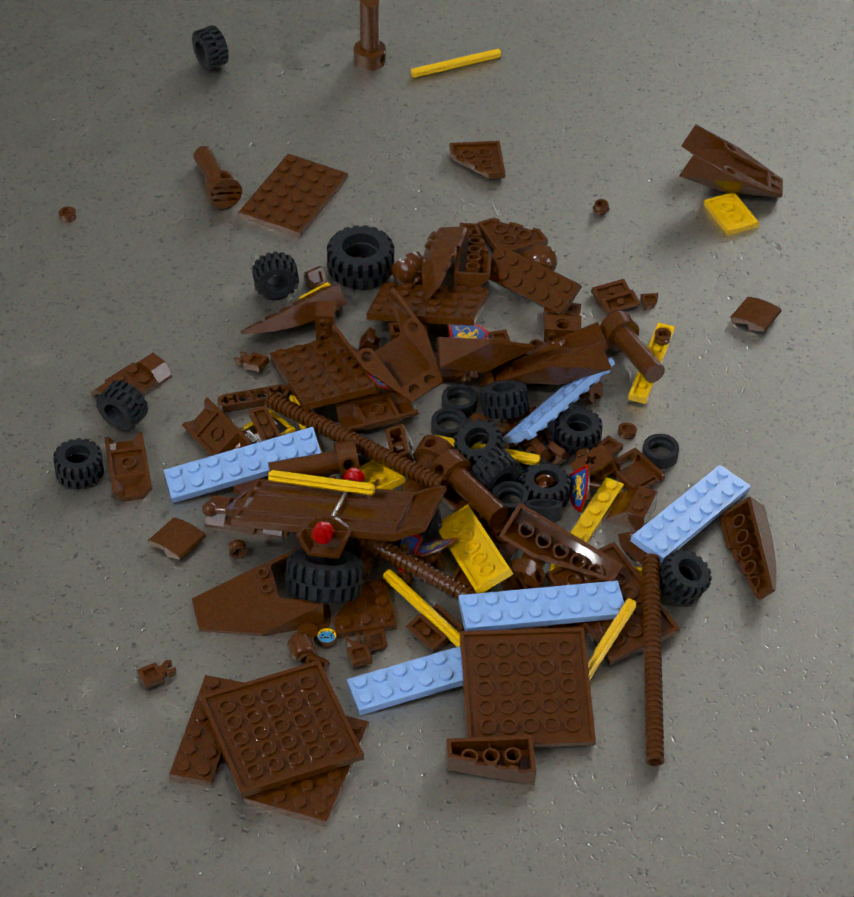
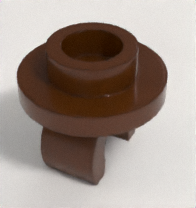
(544, 481)

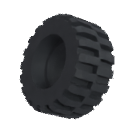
(356, 242)
(324, 578)

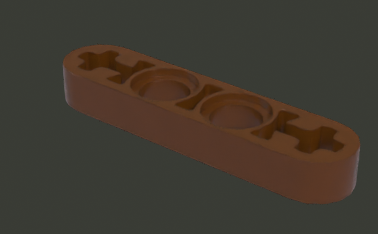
(252, 395)

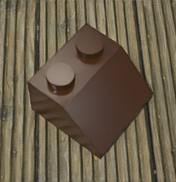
(633, 508)

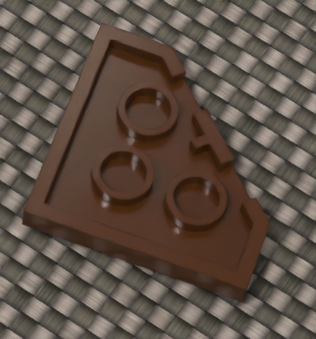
(480, 156)
(511, 235)
(367, 611)

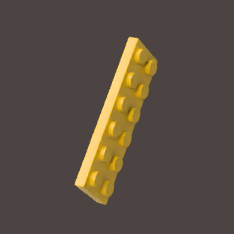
(474, 550)

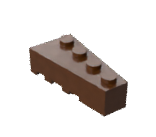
(493, 757)

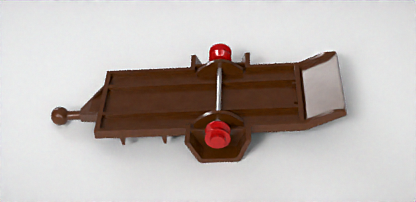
(329, 516)

